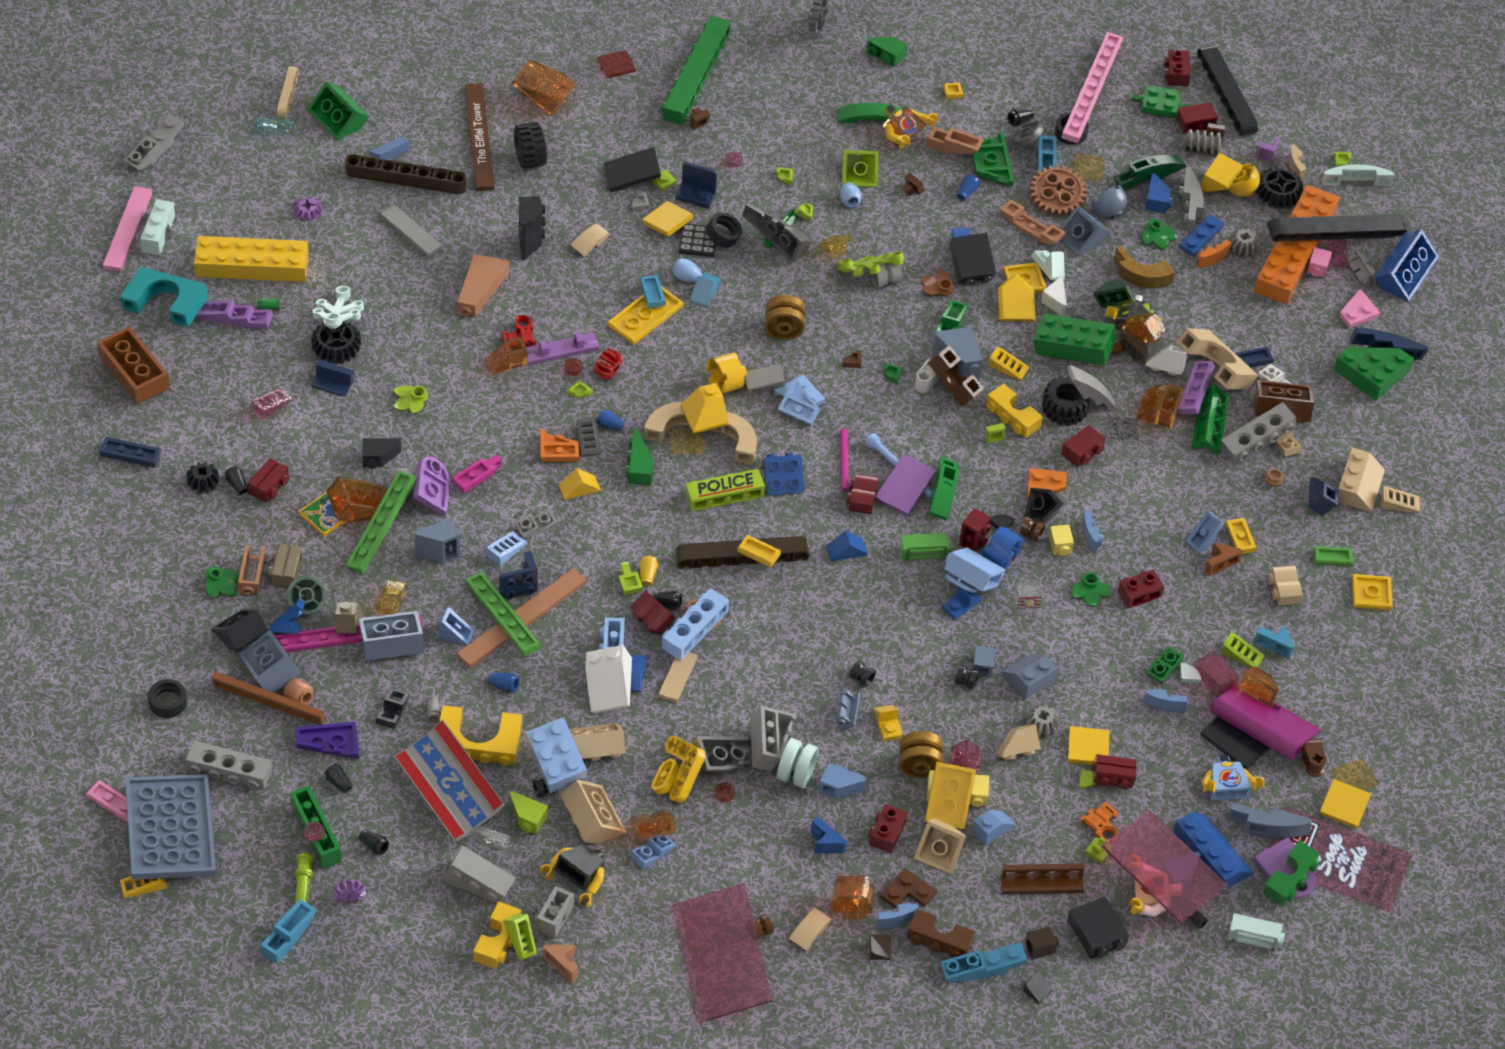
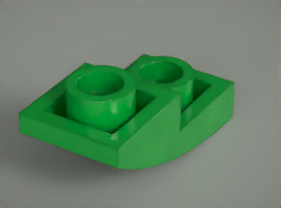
(1165, 664)

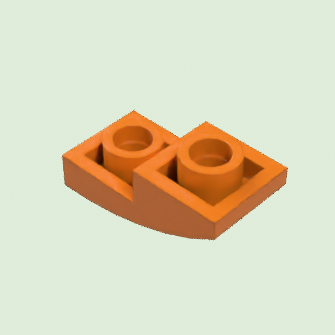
(1213, 255)

